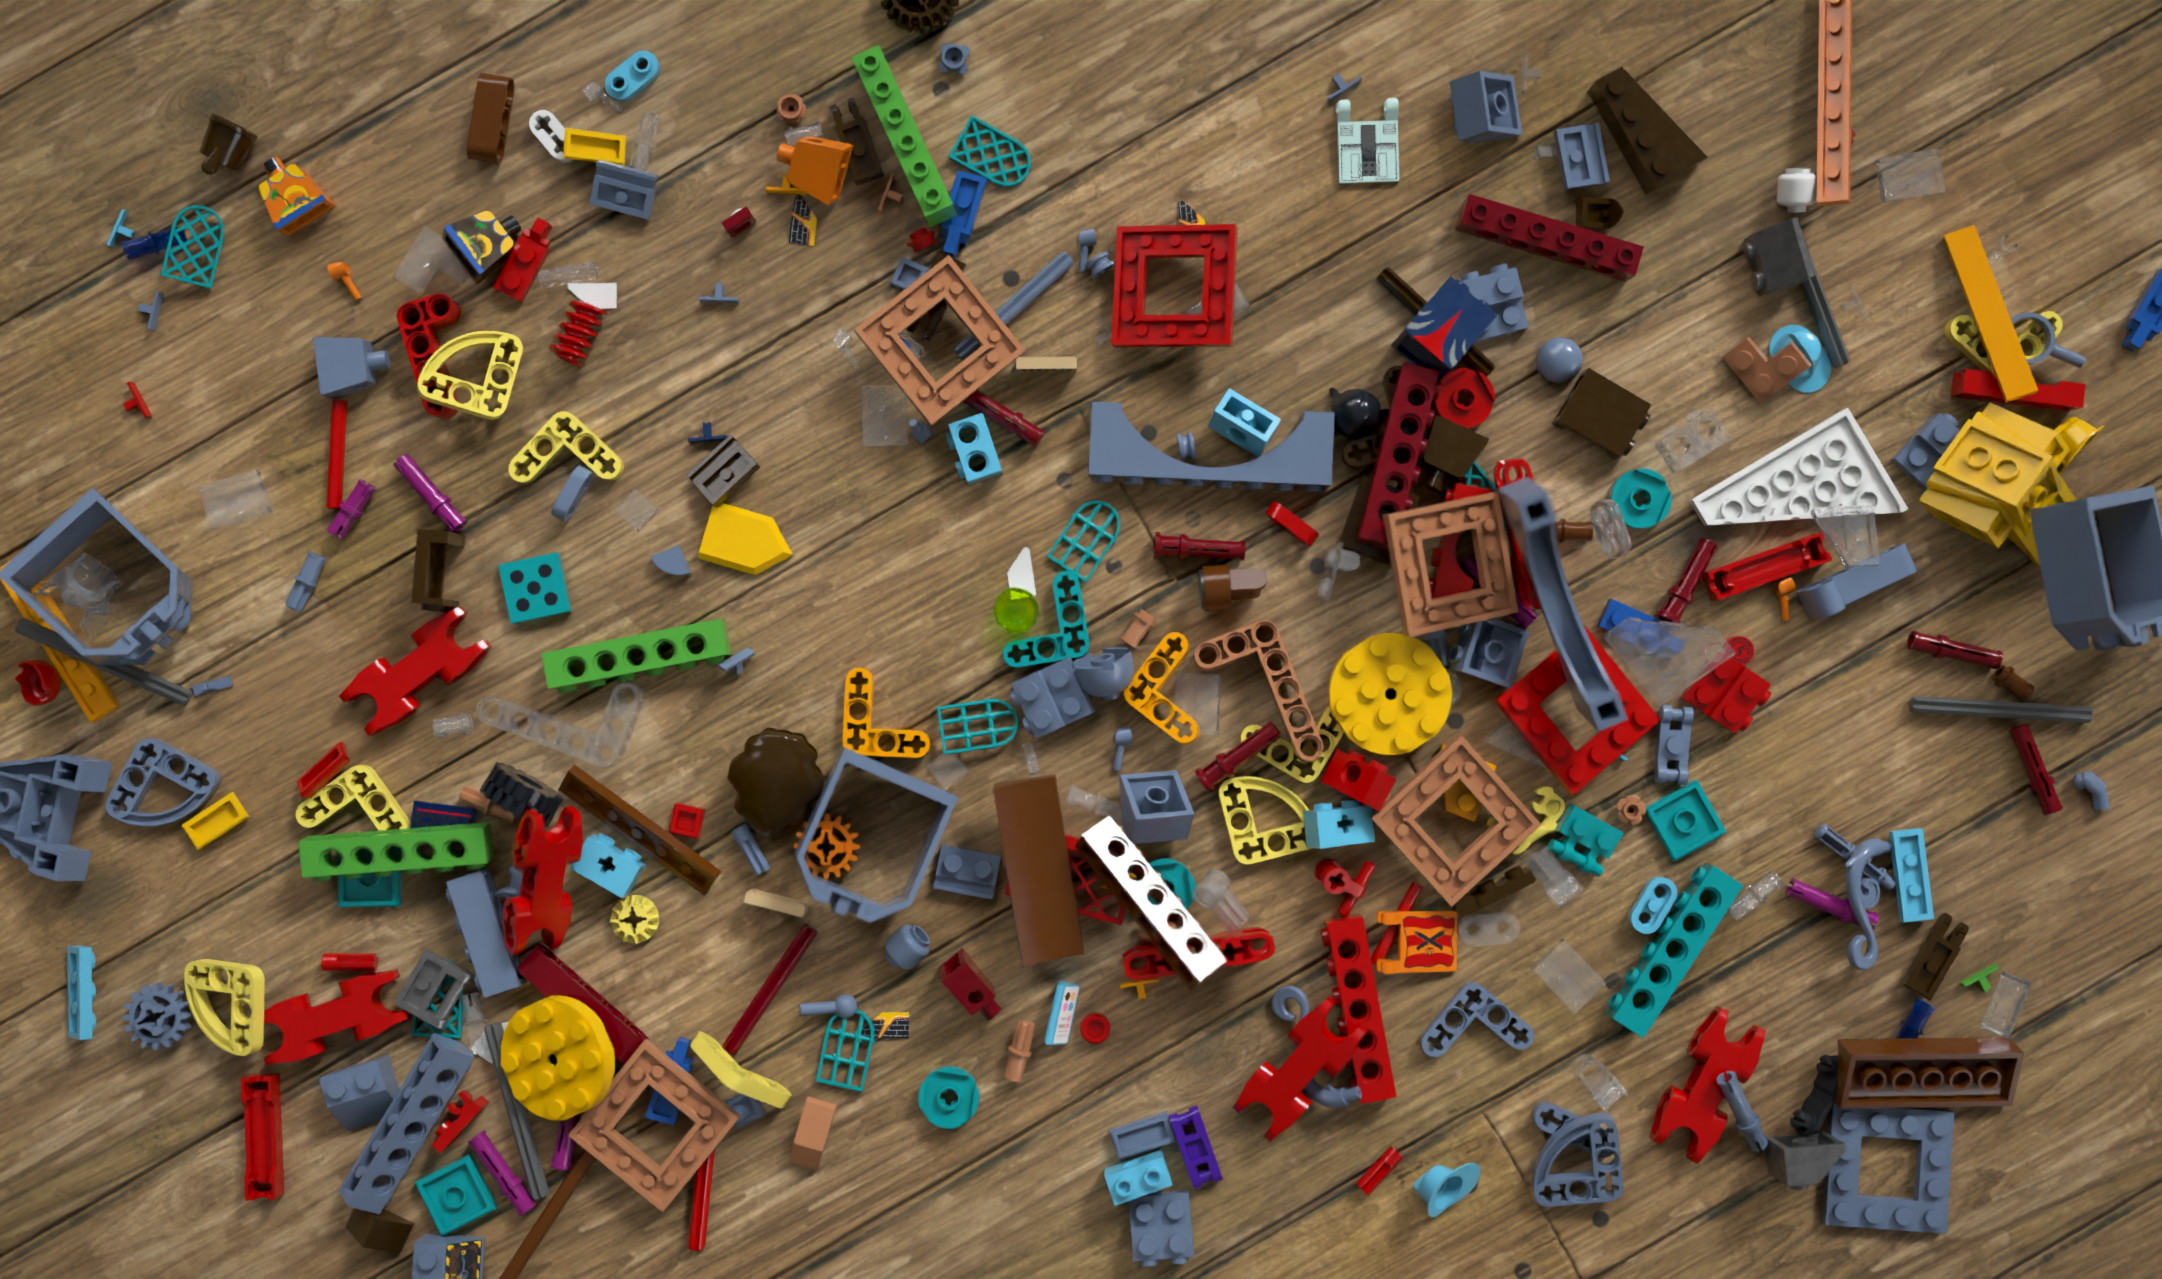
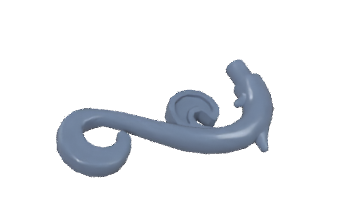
(1858, 902)
(1325, 1096)

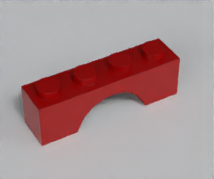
(1447, 574)

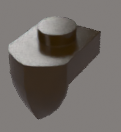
(1597, 212)

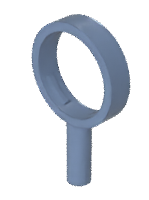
(2050, 346)

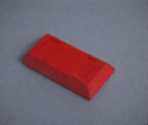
(323, 771)

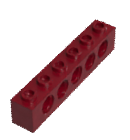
(1549, 238)
(1410, 380)

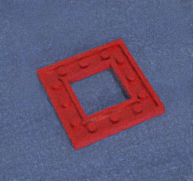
(1138, 243)
(1571, 766)

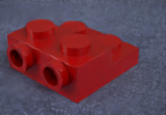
(1729, 695)

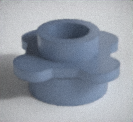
(954, 50)

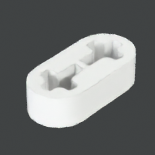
(546, 139)

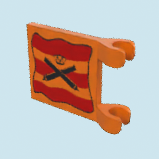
(1424, 941)

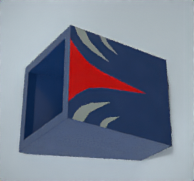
(1444, 328)

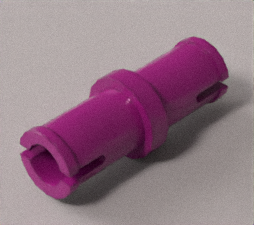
(351, 509)

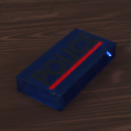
(439, 814)

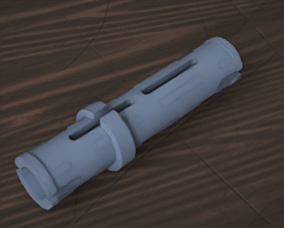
(1746, 1120)

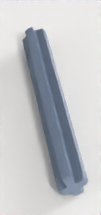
(1022, 299)

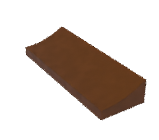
(1038, 869)
(1927, 1072)

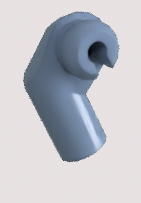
(2095, 786)

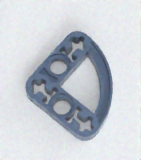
(162, 765)
(1594, 1179)

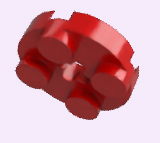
(1468, 382)

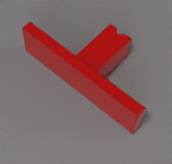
(136, 401)

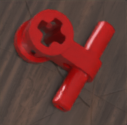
(1342, 882)

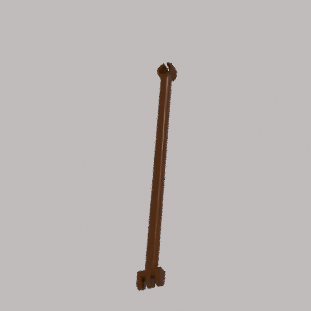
(550, 1214)

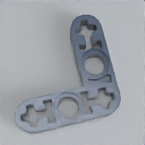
(1480, 1010)

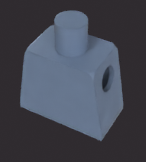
(347, 365)

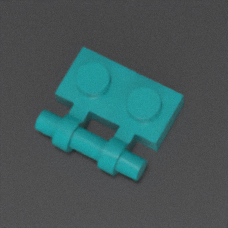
(1589, 831)

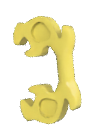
(1551, 806)

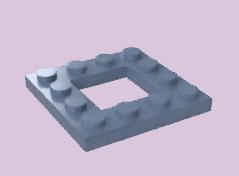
(1932, 1176)

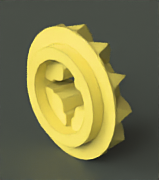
(642, 907)

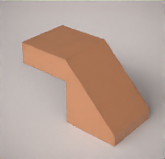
(812, 1133)

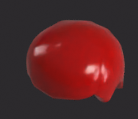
(38, 682)

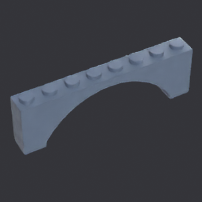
(1298, 461)
(1534, 529)

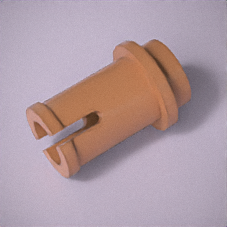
(1138, 628)

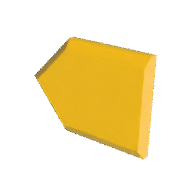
(742, 540)

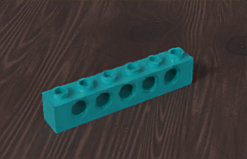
(1673, 968)

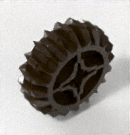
(927, 17)

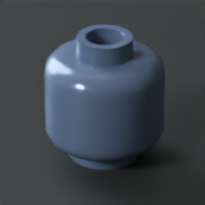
(907, 947)

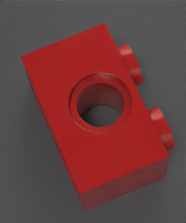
(1358, 779)

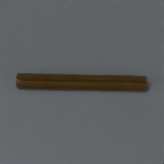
(1415, 303)

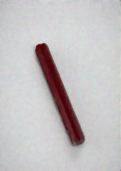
(769, 989)

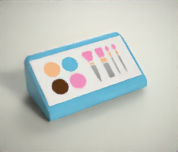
(1062, 1013)

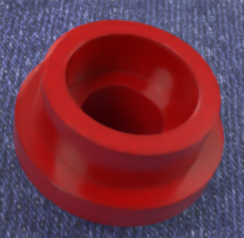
(921, 239)

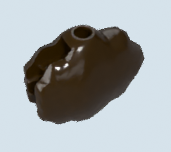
(775, 780)

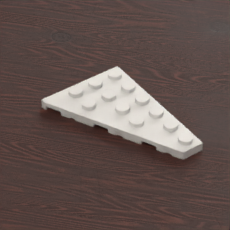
(1814, 470)

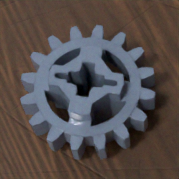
(163, 1029)

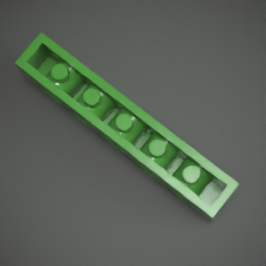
(904, 136)
(559, 663)
(317, 860)

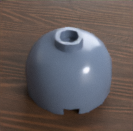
(1105, 673)

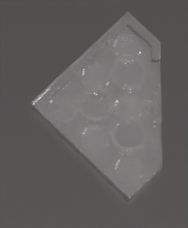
(1668, 654)

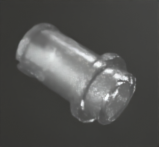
(808, 130)
(459, 724)

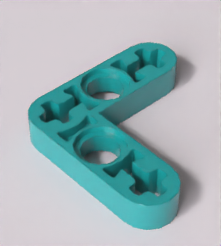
(1059, 639)

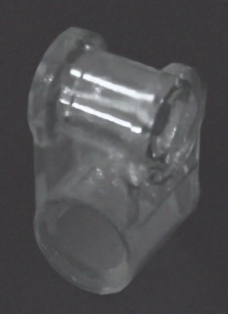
(1601, 1085)

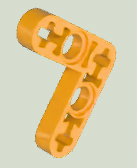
(1154, 698)
(872, 735)

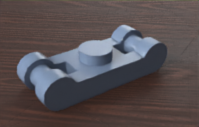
(1673, 745)

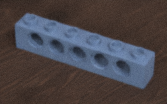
(406, 1124)

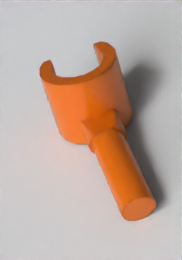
(341, 270)
(1782, 588)

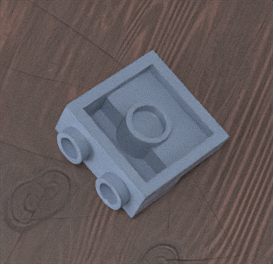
(1504, 294)
(1926, 447)
(1488, 651)
(1051, 698)
(1161, 1228)

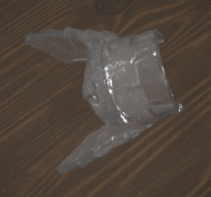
(85, 586)

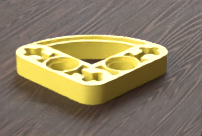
(478, 393)
(1249, 833)
(237, 985)

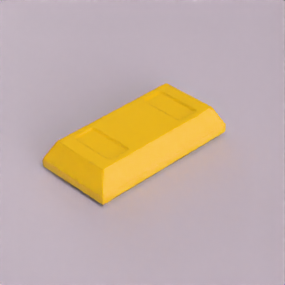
(594, 146)
(215, 820)

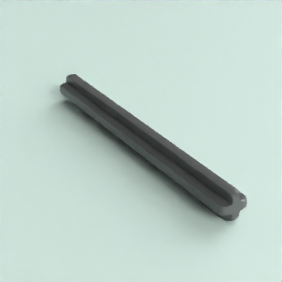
(127, 672)
(2000, 709)
(518, 1119)

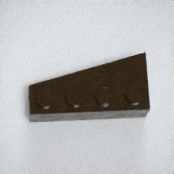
(1643, 131)

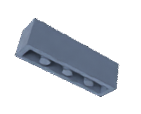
(481, 924)

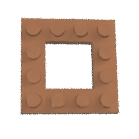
(949, 284)
(1405, 534)
(1458, 876)
(654, 1182)

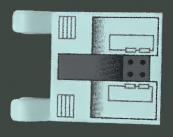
(1368, 148)

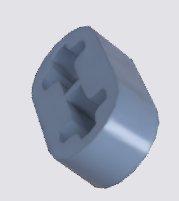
(572, 493)

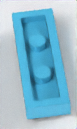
(1911, 875)
(80, 992)

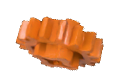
(826, 861)

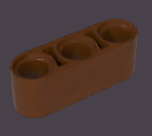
(490, 118)

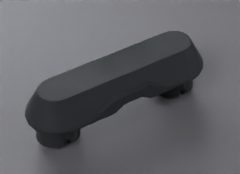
(1817, 1106)

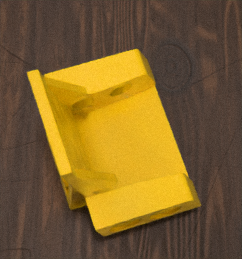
(1994, 477)

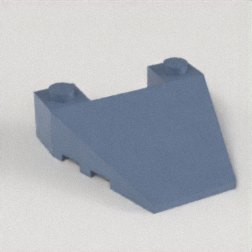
(40, 809)

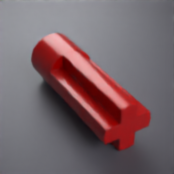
(349, 962)
(1379, 1170)

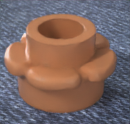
(788, 101)
(1623, 813)

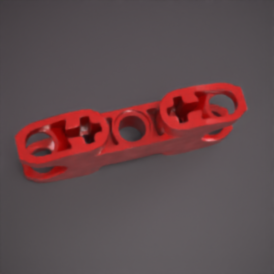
(1518, 568)
(434, 657)
(543, 863)
(1239, 954)
(357, 1008)
(1283, 1087)
(1699, 1100)

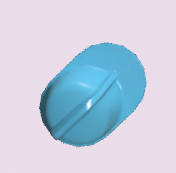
(1820, 370)
(1445, 1186)

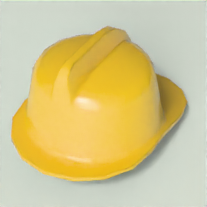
(2077, 436)

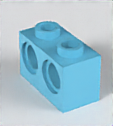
(981, 446)

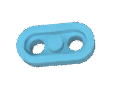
(634, 78)
(1654, 906)

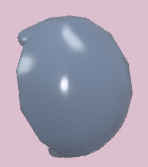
(1559, 360)

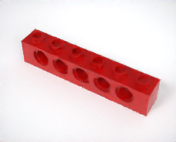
(1352, 928)

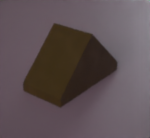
(379, 1231)

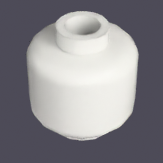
(1797, 189)

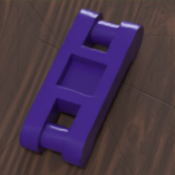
(1195, 1147)

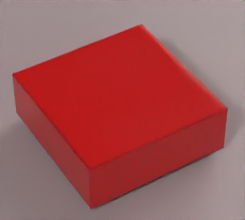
(687, 820)

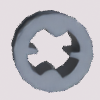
(1099, 264)
(1186, 446)

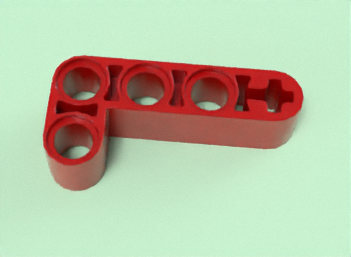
(426, 330)

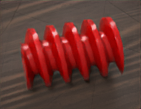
(577, 332)

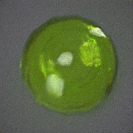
(1016, 610)

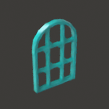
(1074, 541)
(966, 719)
(852, 1060)

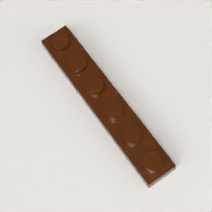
(639, 830)

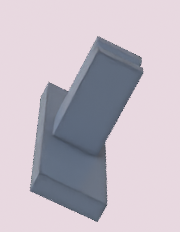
(1342, 86)
(719, 292)
(153, 310)
(735, 661)
(211, 686)

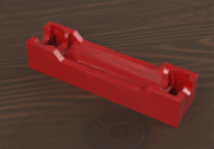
(1984, 387)
(1766, 566)
(263, 1136)

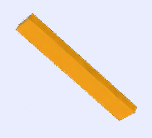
(1990, 314)
(81, 678)

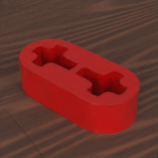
(1292, 524)

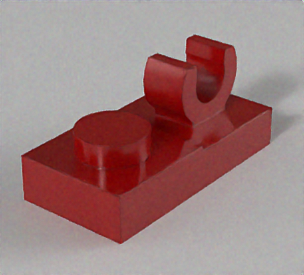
(451, 1131)

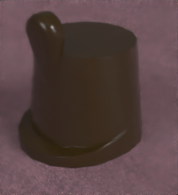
(225, 144)

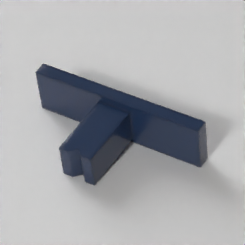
(707, 432)

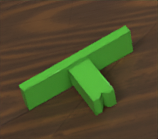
(1981, 978)

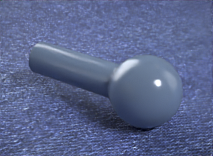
(843, 1006)

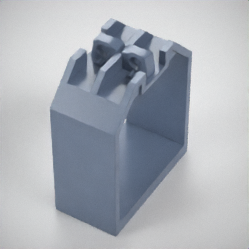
(59, 542)
(2076, 573)
(846, 899)

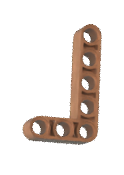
(1273, 678)

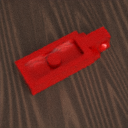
(525, 261)

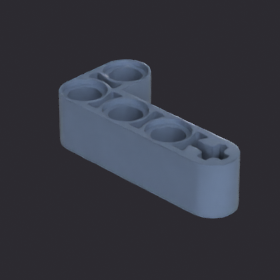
(1841, 588)

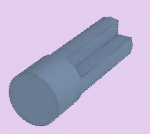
(750, 849)

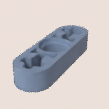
(1551, 1126)

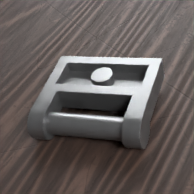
(424, 985)

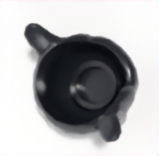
(1356, 412)

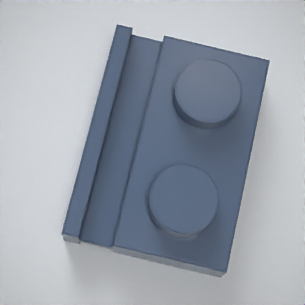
(1581, 156)
(623, 189)
(967, 871)

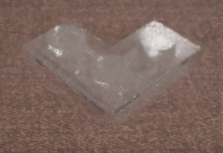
(424, 259)

